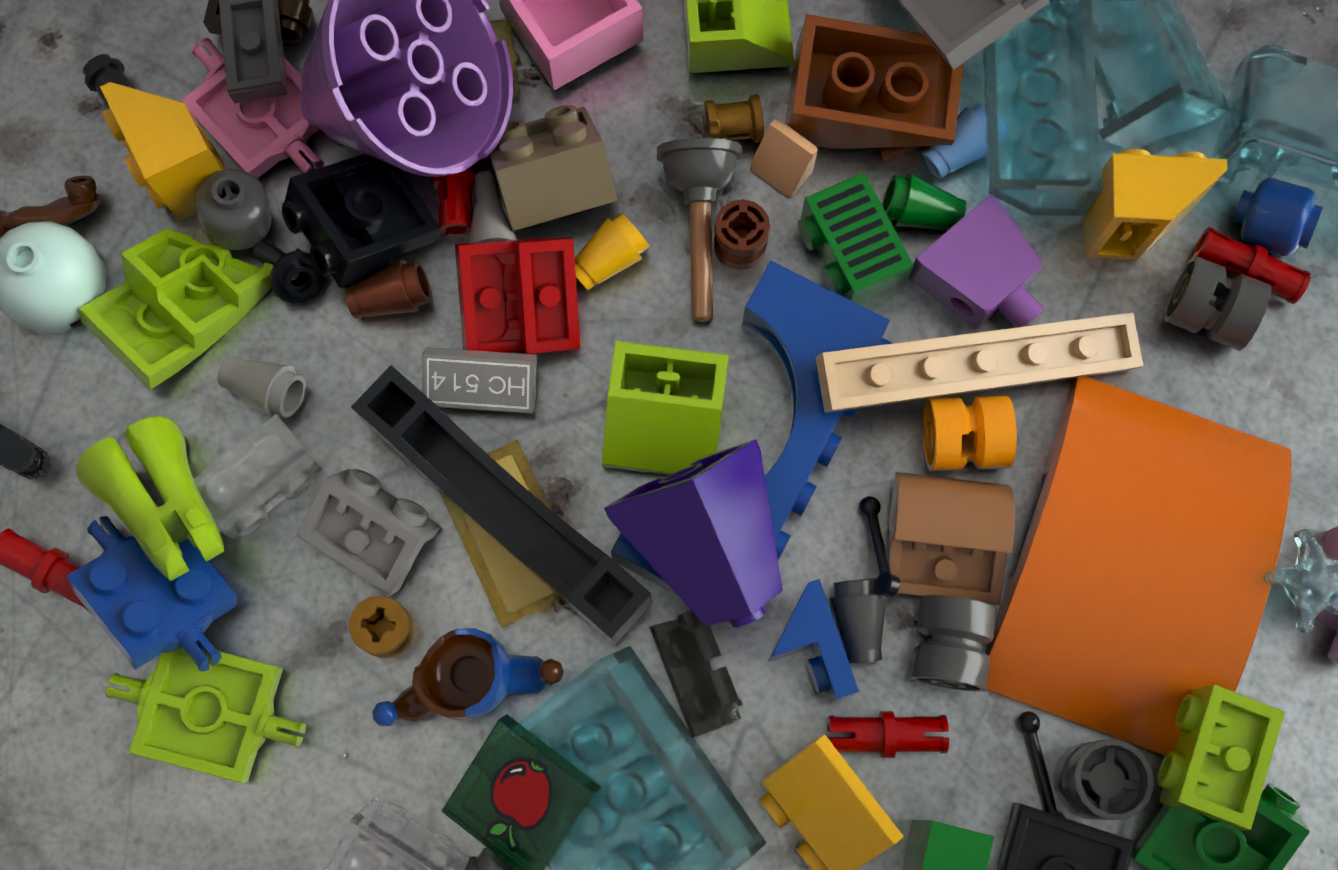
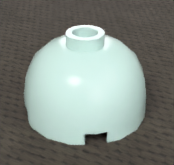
(48, 276)

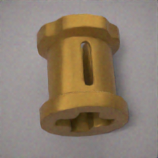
(735, 119)

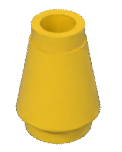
(609, 251)

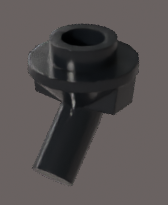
(292, 273)

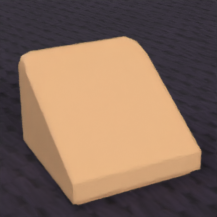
(784, 158)

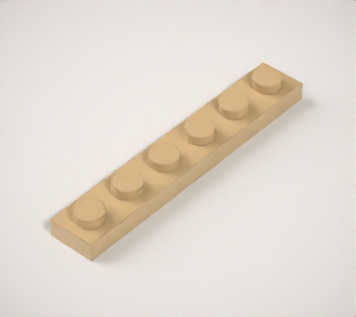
(977, 362)

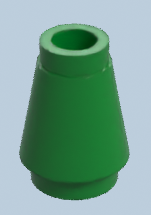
(920, 204)

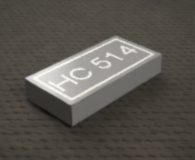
(479, 379)

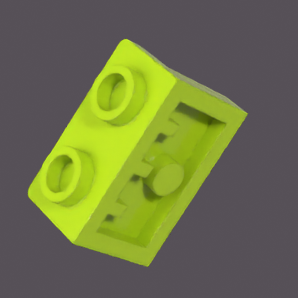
(1220, 755)

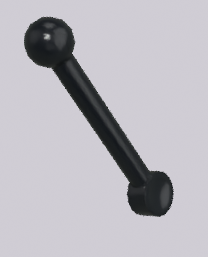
(886, 583)
(1029, 724)

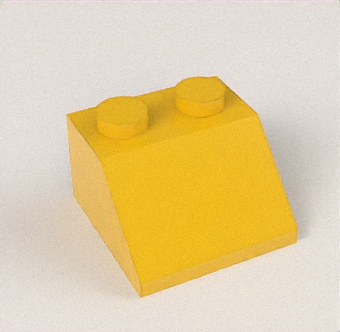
(827, 809)

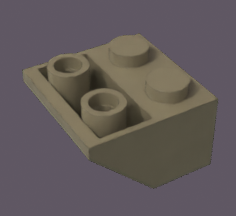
(552, 167)

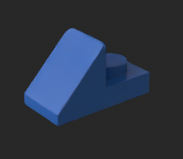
(814, 627)

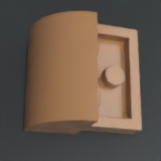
(950, 536)

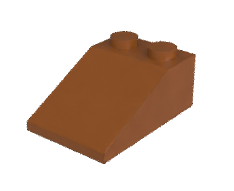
(870, 87)

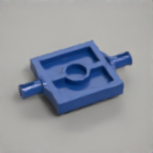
(145, 609)

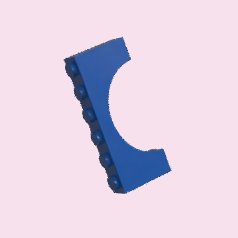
(798, 324)

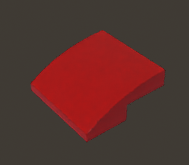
(518, 295)

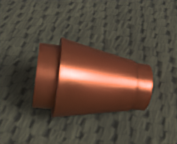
(392, 290)

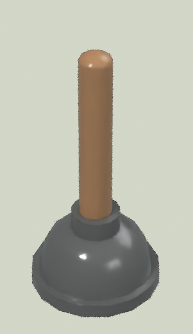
(700, 170)

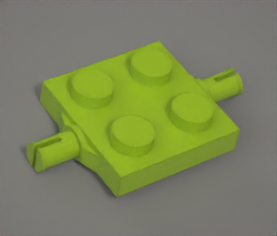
(207, 717)

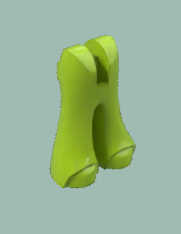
(162, 451)

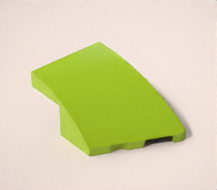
(173, 303)

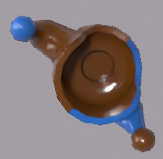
(467, 678)

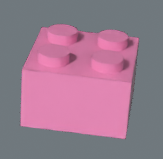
(574, 35)

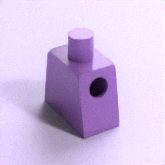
(982, 268)

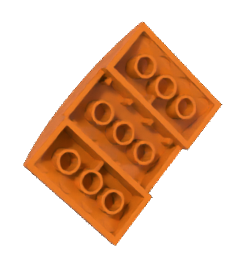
(1139, 566)

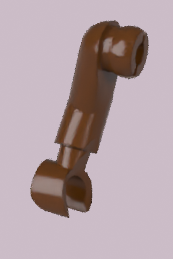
(79, 203)

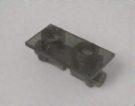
(704, 695)

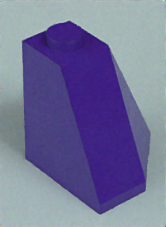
(708, 534)

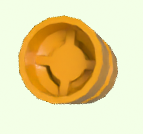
(972, 432)

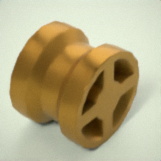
(393, 630)

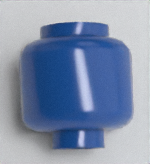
(1278, 216)

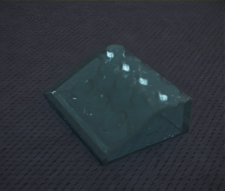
(658, 789)

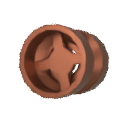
(740, 247)

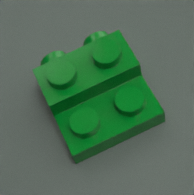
(1195, 842)

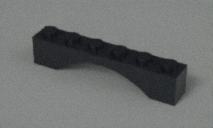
(502, 506)

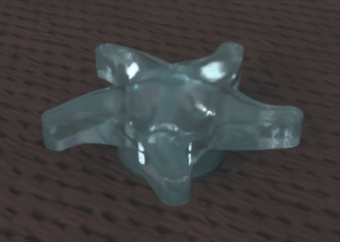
(1309, 582)

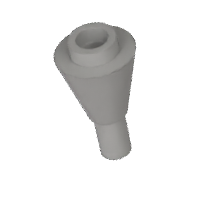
(489, 217)

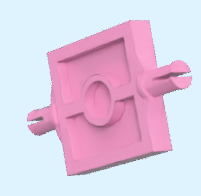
(254, 131)

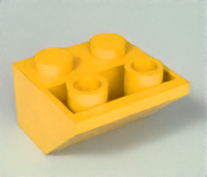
(164, 146)
(1145, 200)

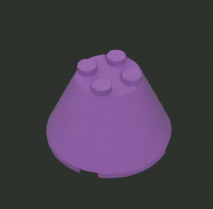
(409, 82)

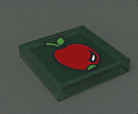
(520, 797)

